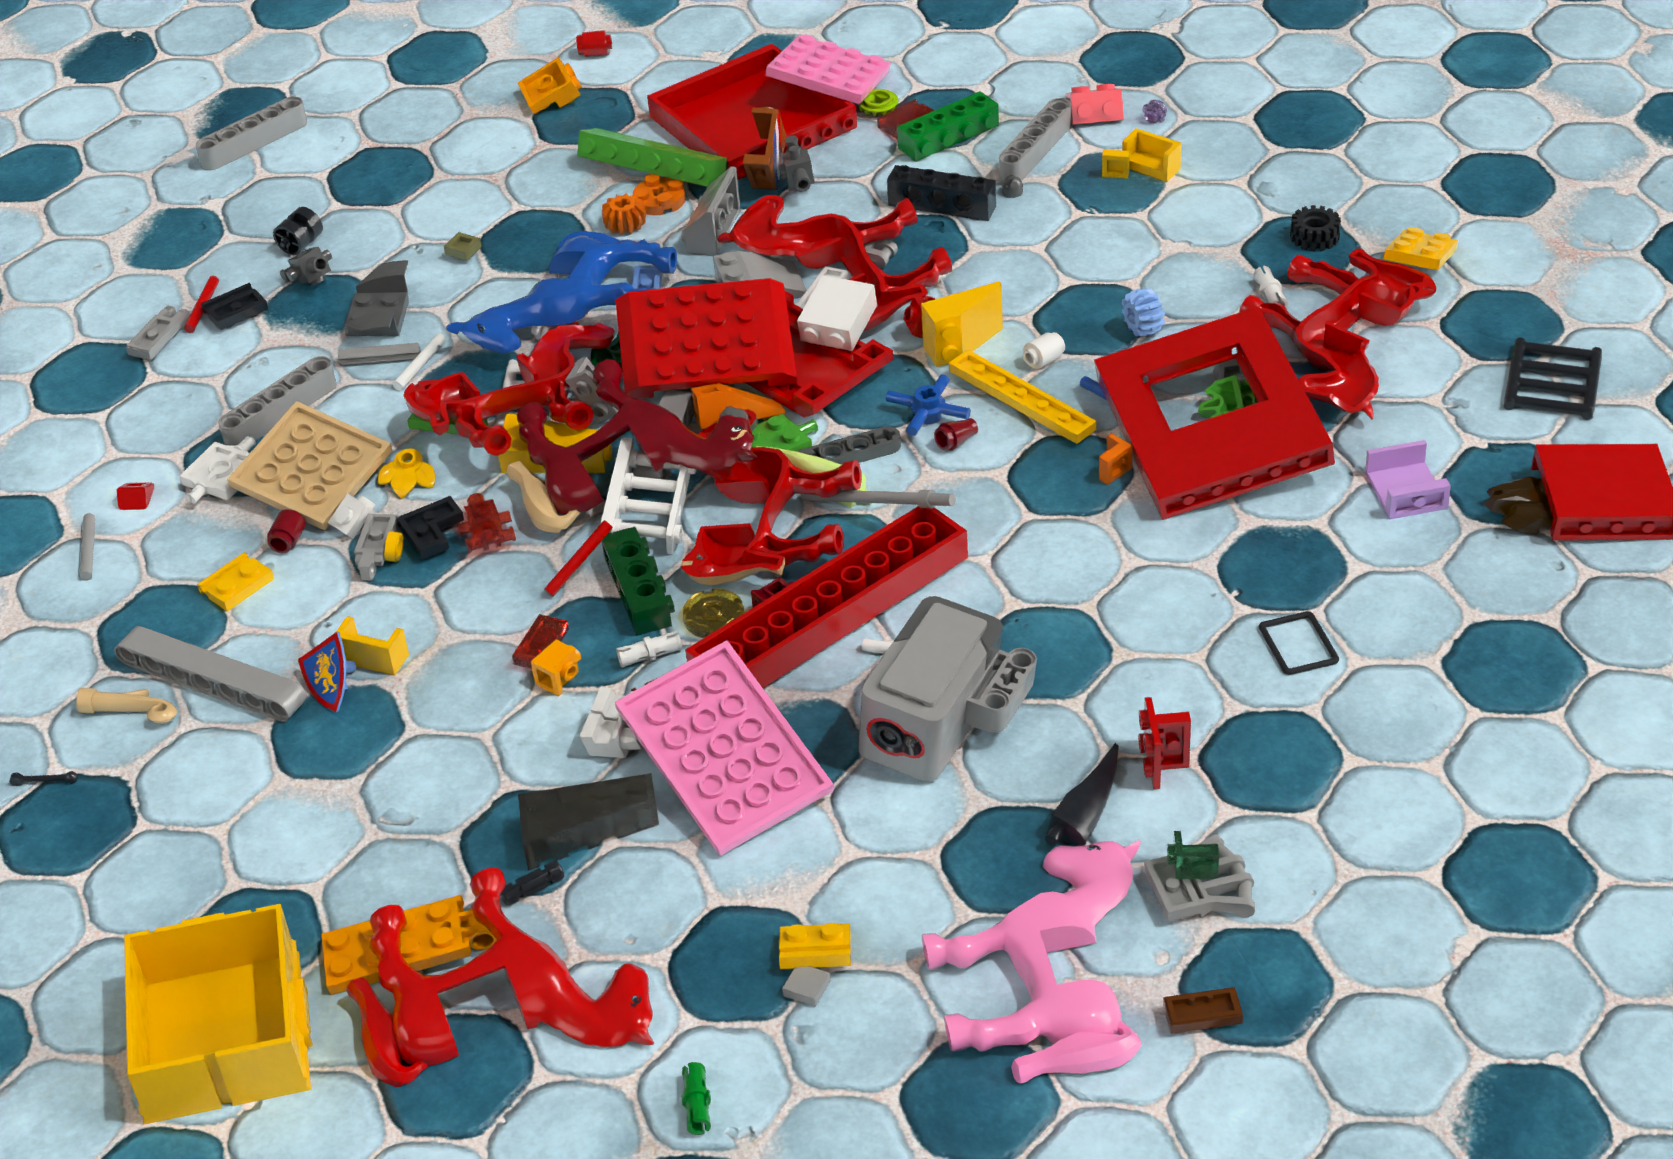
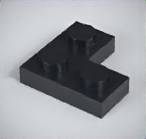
(425, 524)

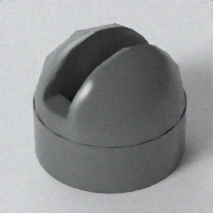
(1012, 187)

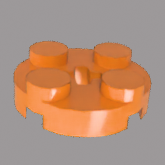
(660, 194)

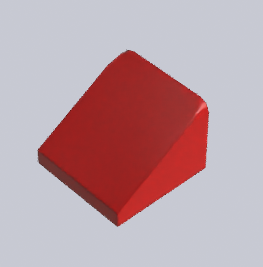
(134, 495)

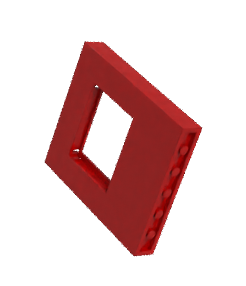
(1226, 452)

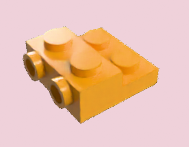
(550, 84)

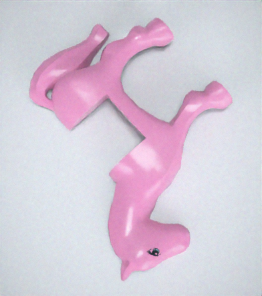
(1074, 1015)

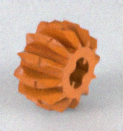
(624, 214)

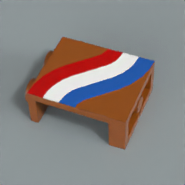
(764, 169)

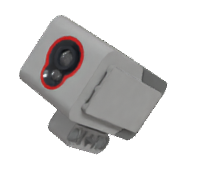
(937, 685)

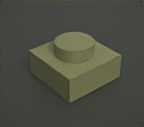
(462, 246)

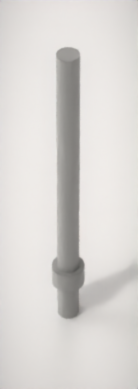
(923, 498)

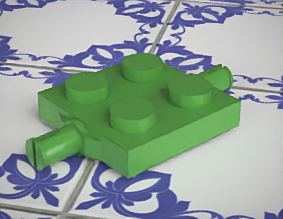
(783, 434)

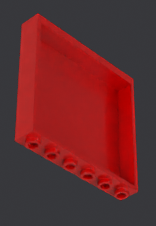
(716, 107)

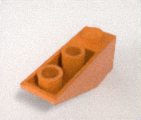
(714, 398)

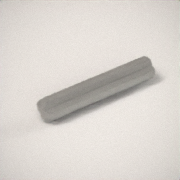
(378, 354)

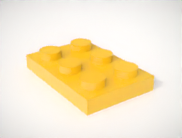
(1421, 249)

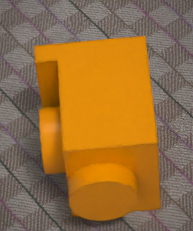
(555, 666)

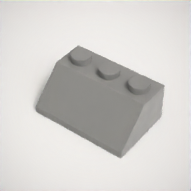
(713, 215)

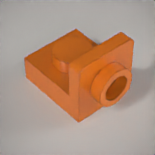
(1115, 460)

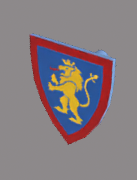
(325, 671)

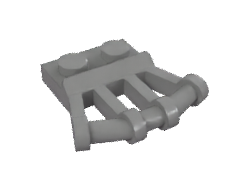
(1192, 897)

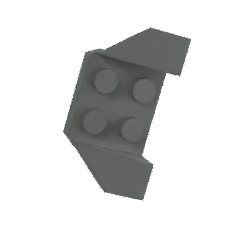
(379, 302)

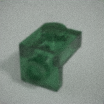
(1193, 860)

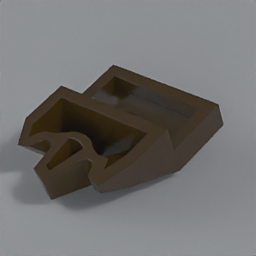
(1522, 503)

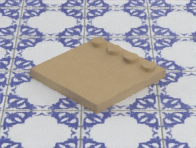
(309, 464)

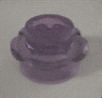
(1154, 111)

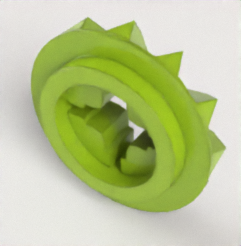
(885, 99)

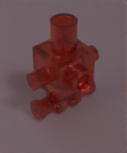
(484, 524)

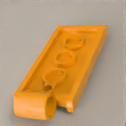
(431, 937)

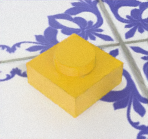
(1115, 164)

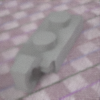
(371, 543)

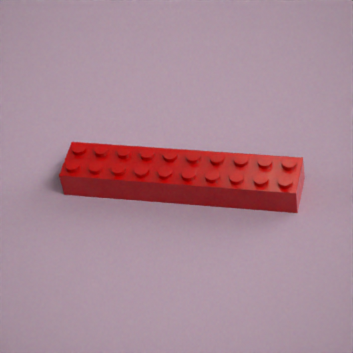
(842, 594)

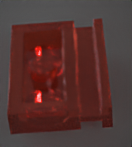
(902, 115)

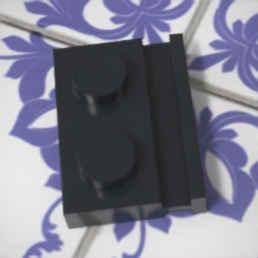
(234, 306)

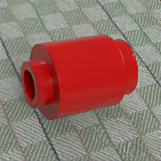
(594, 43)

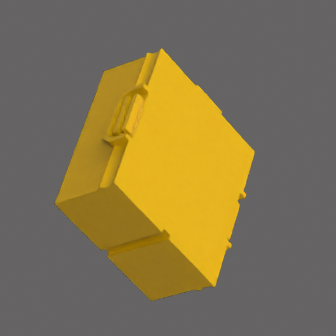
(215, 1014)

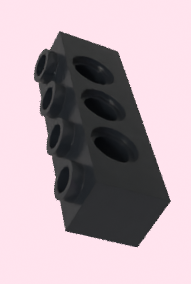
(942, 192)

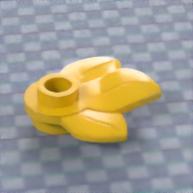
(405, 475)

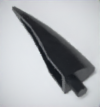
(1083, 805)

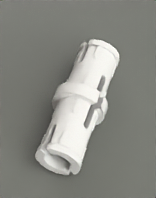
(1269, 286)
(649, 649)

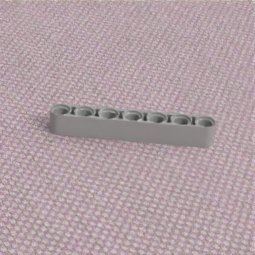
(211, 673)

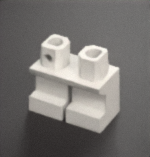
(605, 730)

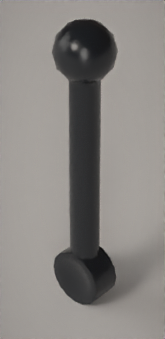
(17, 779)

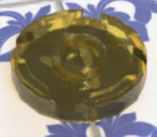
(711, 611)

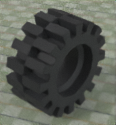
(1315, 228)

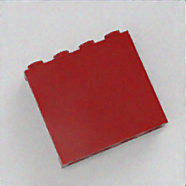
(1606, 491)

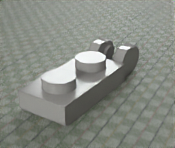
(157, 333)

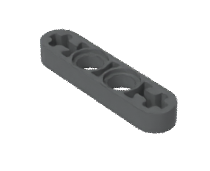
(886, 441)

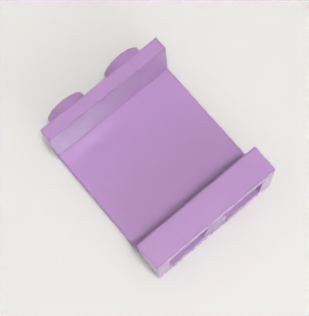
(1405, 481)

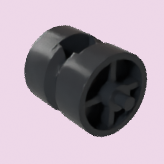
(297, 230)

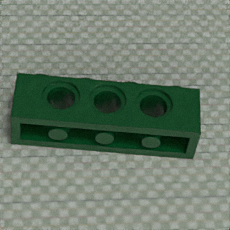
(637, 581)

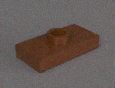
(1203, 1010)

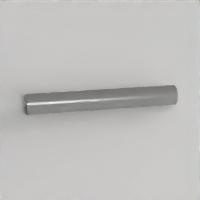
(87, 547)

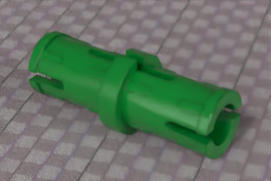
(696, 1098)

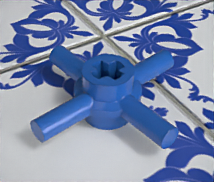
(928, 405)

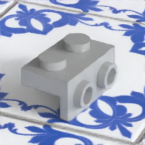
(584, 386)

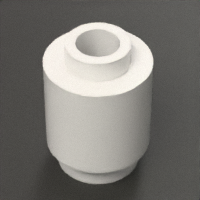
(1043, 350)

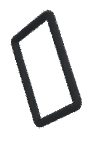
(1289, 671)

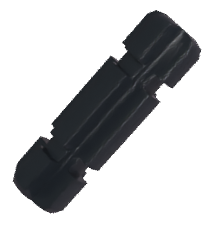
(532, 883)

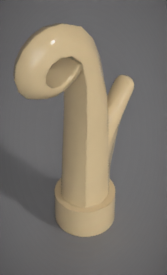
(91, 700)

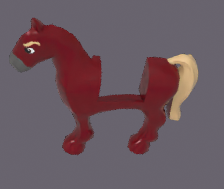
(655, 431)

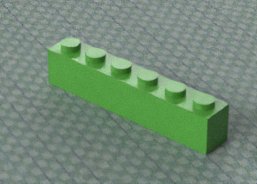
(650, 156)

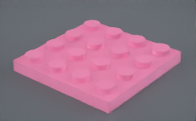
(828, 68)

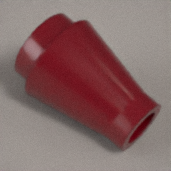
(953, 434)

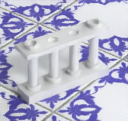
(623, 481)

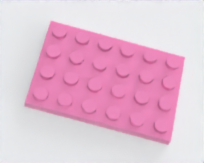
(724, 747)

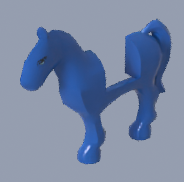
(562, 301)

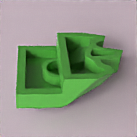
(1226, 396)

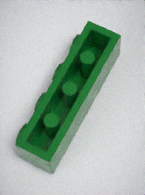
(947, 126)

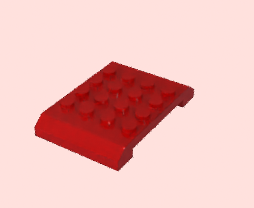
(705, 336)
(823, 370)

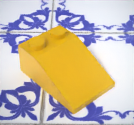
(961, 322)

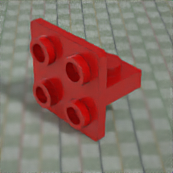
(1163, 741)

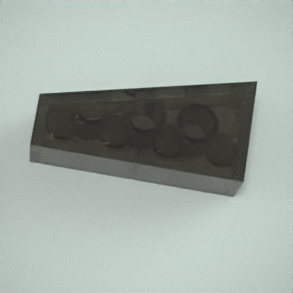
(584, 816)

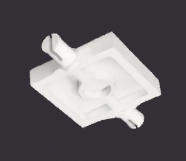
(212, 468)

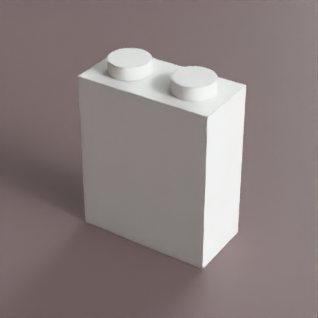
(837, 312)

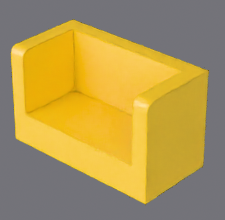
(1153, 154)
(372, 652)

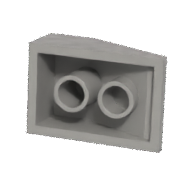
(750, 266)

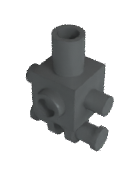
(796, 166)
(308, 266)

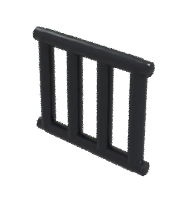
(1587, 391)

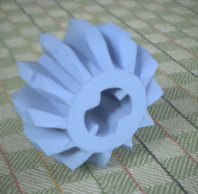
(1143, 312)

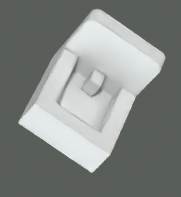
(352, 514)

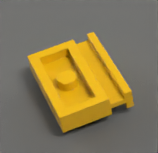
(235, 581)
(815, 946)

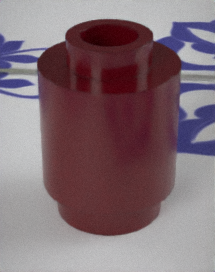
(285, 531)

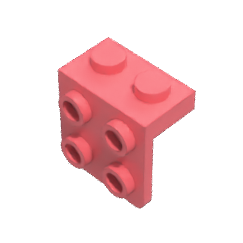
(1096, 105)

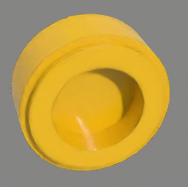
(393, 546)

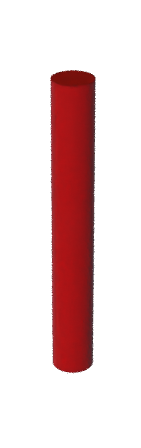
(197, 311)
(578, 558)

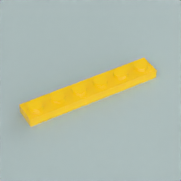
(1022, 396)

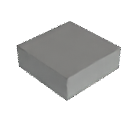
(806, 985)

